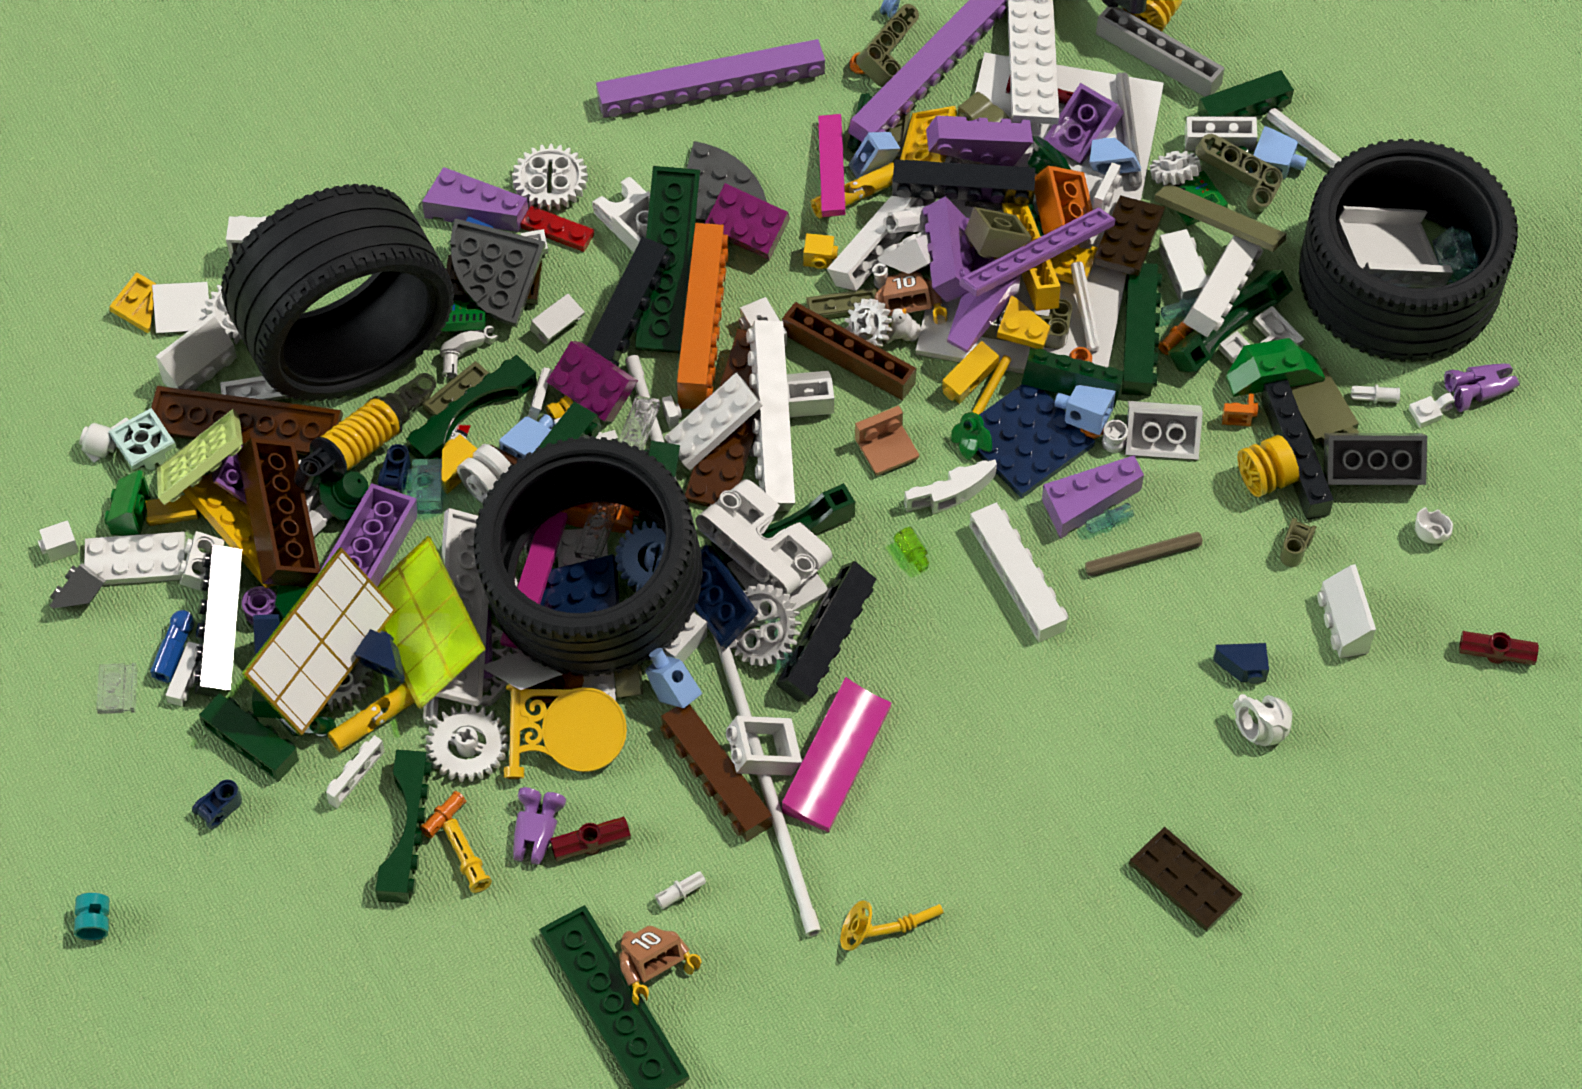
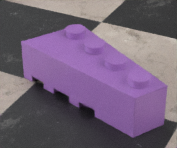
(980, 140)
(462, 196)
(948, 248)
(1090, 492)

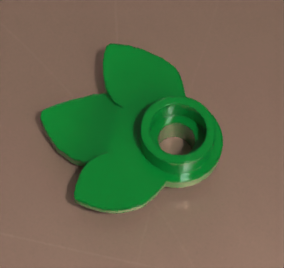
(971, 437)

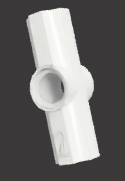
(906, 220)

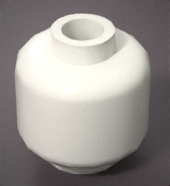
(97, 440)

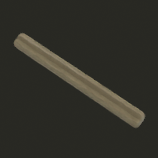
(1143, 553)

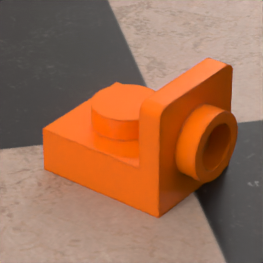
(1240, 414)

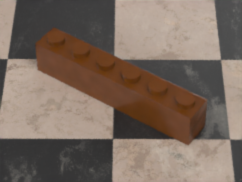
(849, 351)
(717, 772)

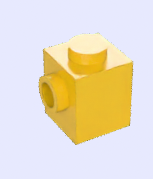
(819, 251)

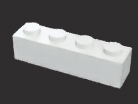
(182, 680)

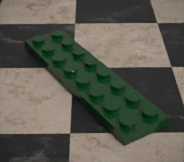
(673, 225)
(607, 998)

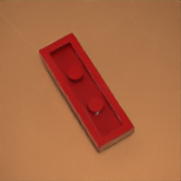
(558, 228)

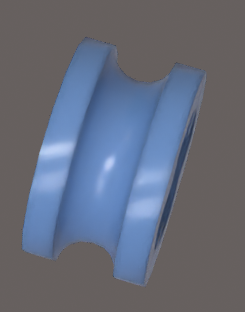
(889, 7)

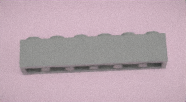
(1160, 51)

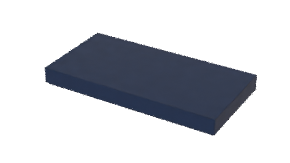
(722, 600)

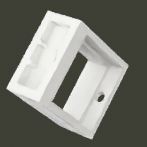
(785, 742)

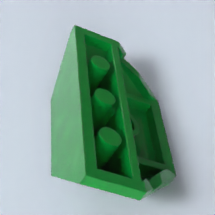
(1271, 363)

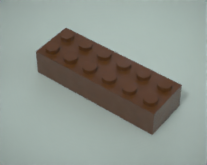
(278, 513)

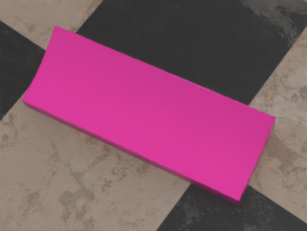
(835, 756)

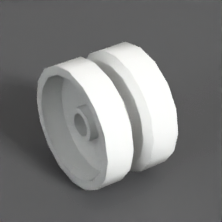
(482, 470)

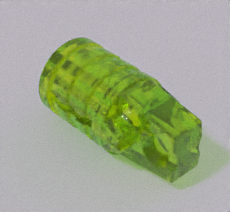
(912, 548)

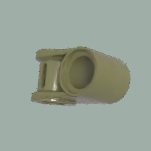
(1297, 539)

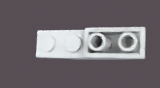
(961, 486)

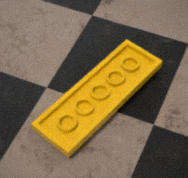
(228, 517)

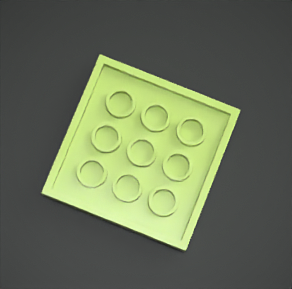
(198, 457)

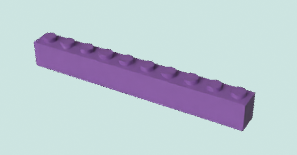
(926, 67)
(710, 78)

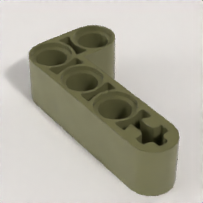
(875, 57)
(1237, 169)
(1057, 322)

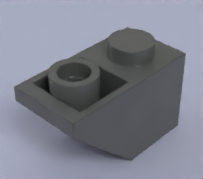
(79, 588)

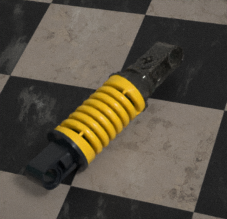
(362, 432)

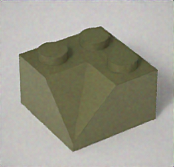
(995, 232)

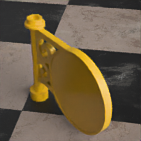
(579, 729)

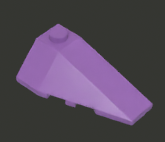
(978, 313)

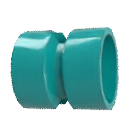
(91, 916)

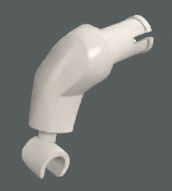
(458, 345)

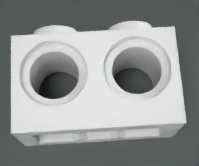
(195, 558)

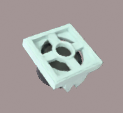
(143, 443)

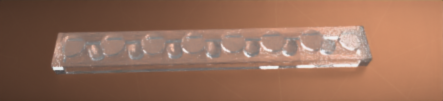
(603, 514)

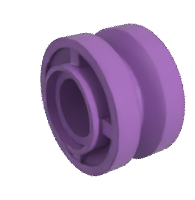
(255, 597)

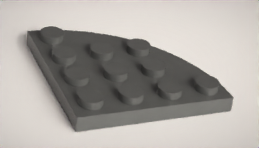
(715, 170)
(495, 268)

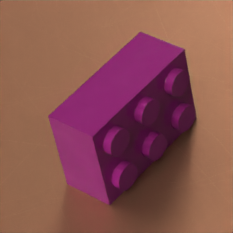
(749, 221)
(592, 381)

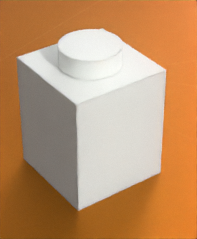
(58, 541)

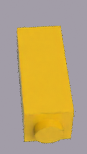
(970, 372)

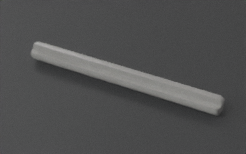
(1128, 124)

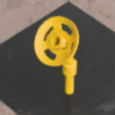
(862, 928)

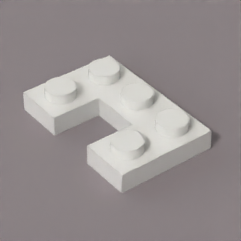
(1270, 324)

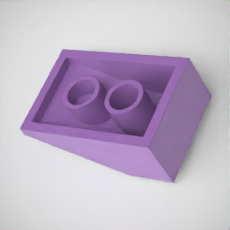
(1083, 119)

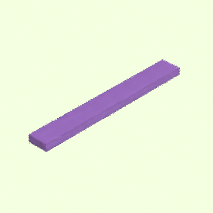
(1037, 252)

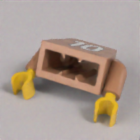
(912, 293)
(651, 953)

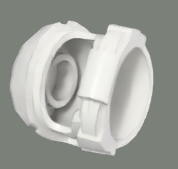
(1273, 719)

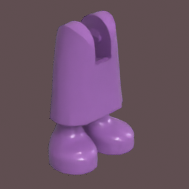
(1483, 382)
(535, 827)

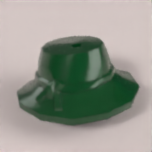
(1045, 155)
(343, 495)

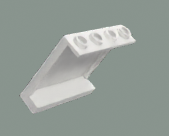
(1391, 246)

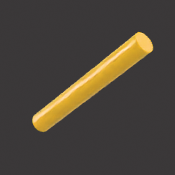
(992, 384)

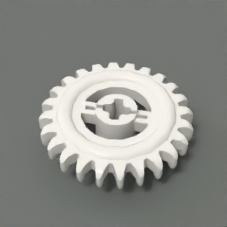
(467, 743)

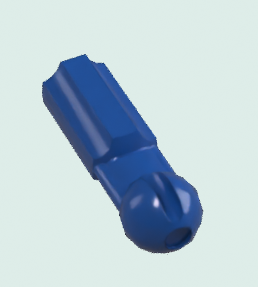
(172, 646)

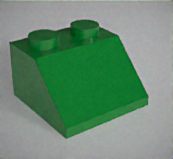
(128, 505)

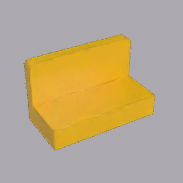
(171, 512)

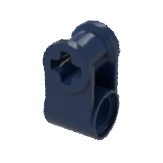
(395, 473)
(216, 806)

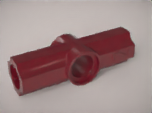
(1513, 649)
(605, 834)

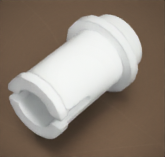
(880, 273)

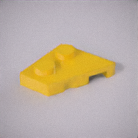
(135, 302)
(1023, 326)

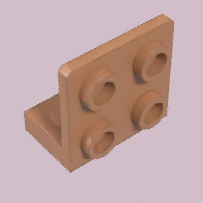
(885, 441)

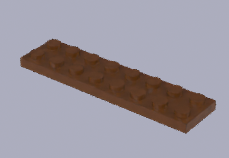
(192, 412)
(727, 462)

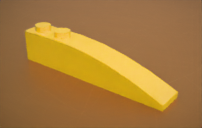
(1040, 280)

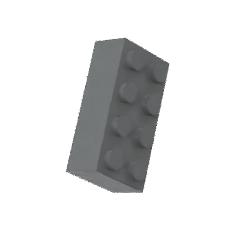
(1375, 458)

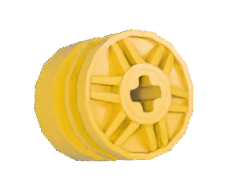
(1158, 12)
(1268, 466)

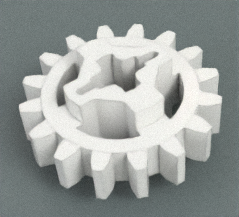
(1175, 168)
(870, 321)

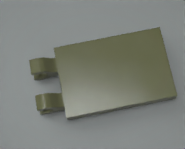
(1324, 409)

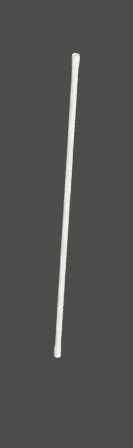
(807, 912)

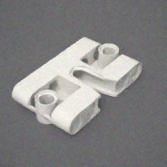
(737, 528)

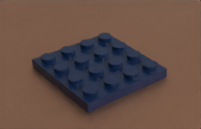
(1030, 439)
(583, 586)

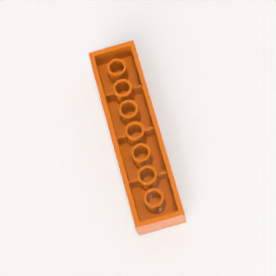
(702, 315)

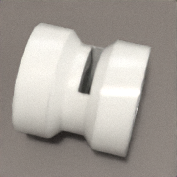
(1114, 436)

